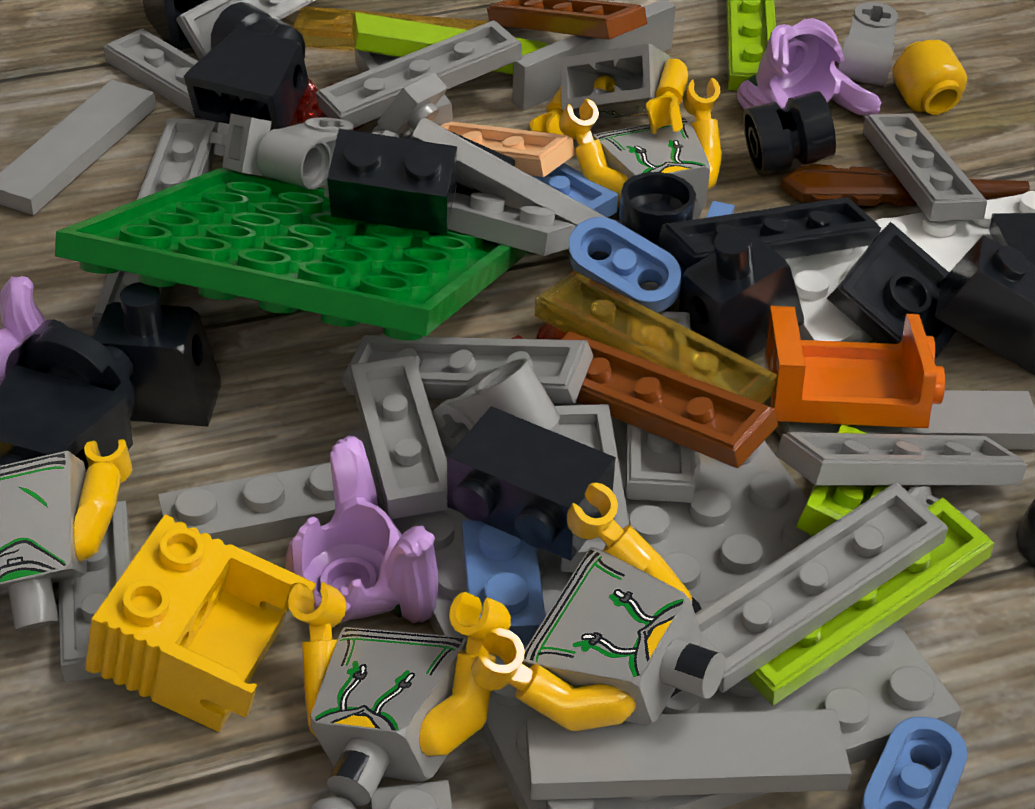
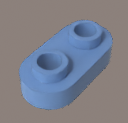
(629, 264)
(904, 783)

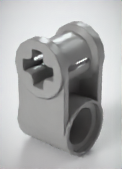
(870, 44)
(300, 152)
(508, 388)

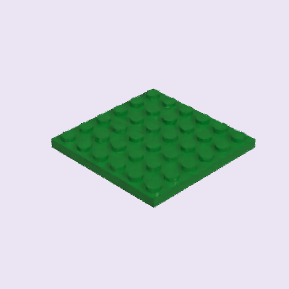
(283, 248)

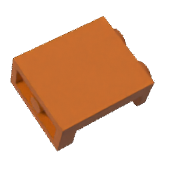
(852, 379)

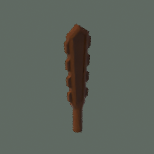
(873, 186)

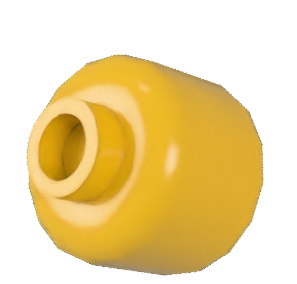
(929, 77)

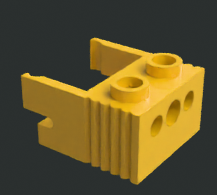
(191, 623)

